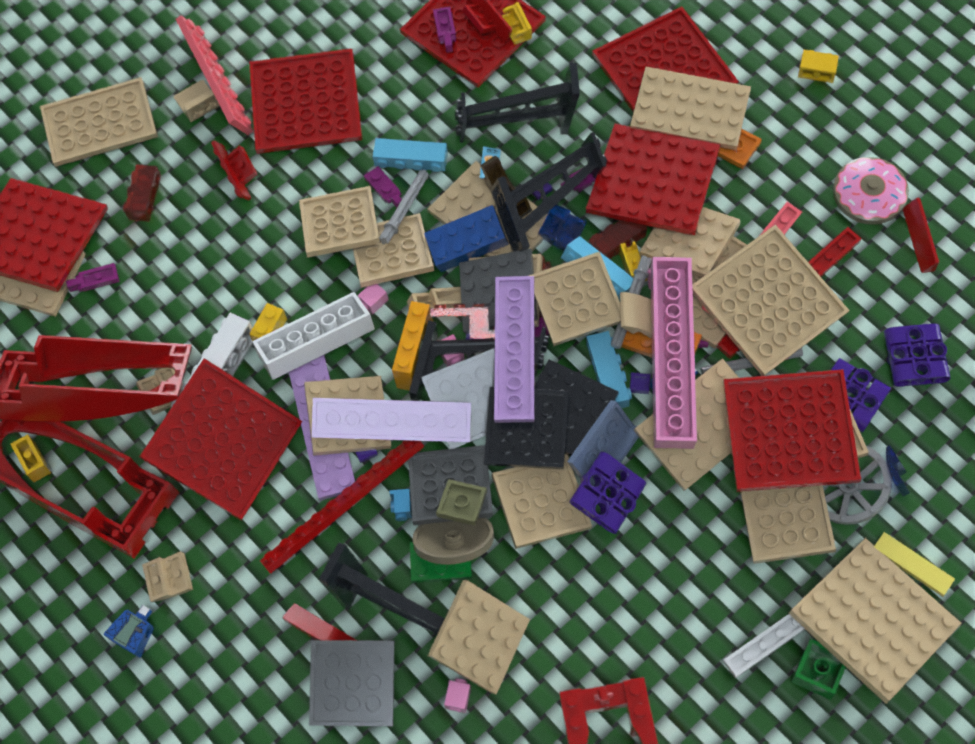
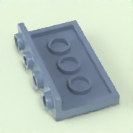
(610, 434)

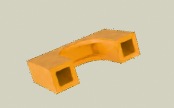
(409, 344)

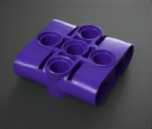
(905, 369)
(874, 395)
(588, 496)

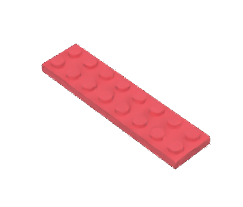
(214, 74)

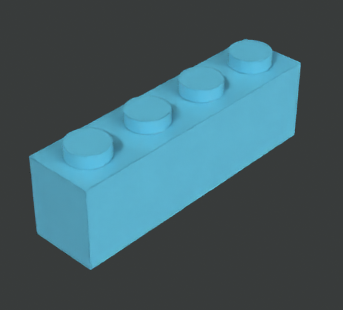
(410, 154)
(579, 248)
(607, 367)

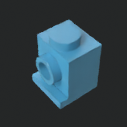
(401, 505)

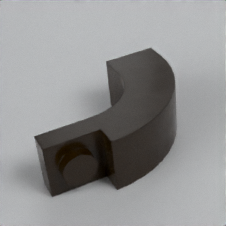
(493, 170)

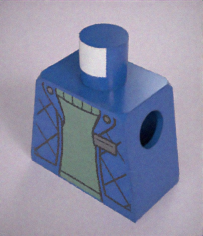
(131, 631)

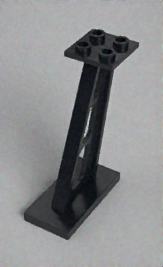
(566, 92)
(507, 201)
(432, 348)
(347, 579)

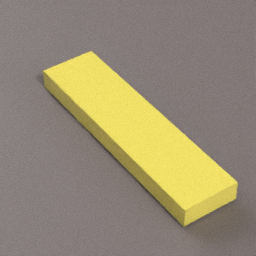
(914, 564)

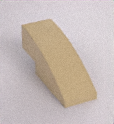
(438, 296)

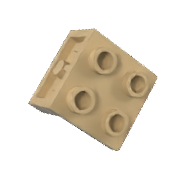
(196, 100)

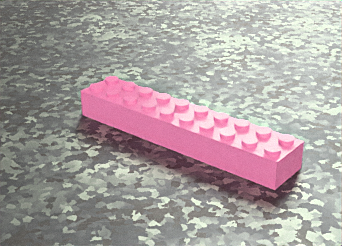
(673, 353)

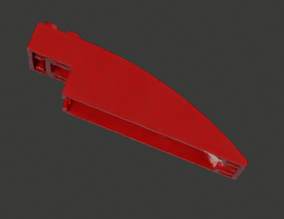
(72, 356)
(128, 536)
(628, 694)

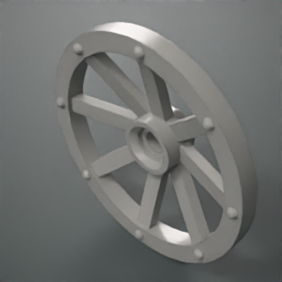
(870, 511)

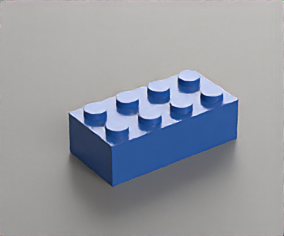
(466, 238)

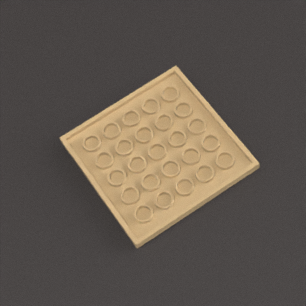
(769, 300)
(875, 620)

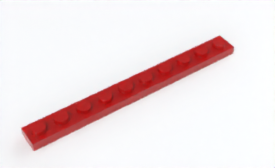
(820, 263)
(339, 505)

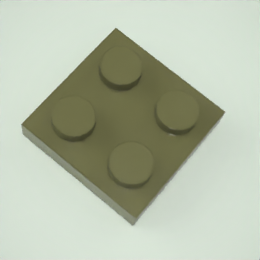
(461, 502)

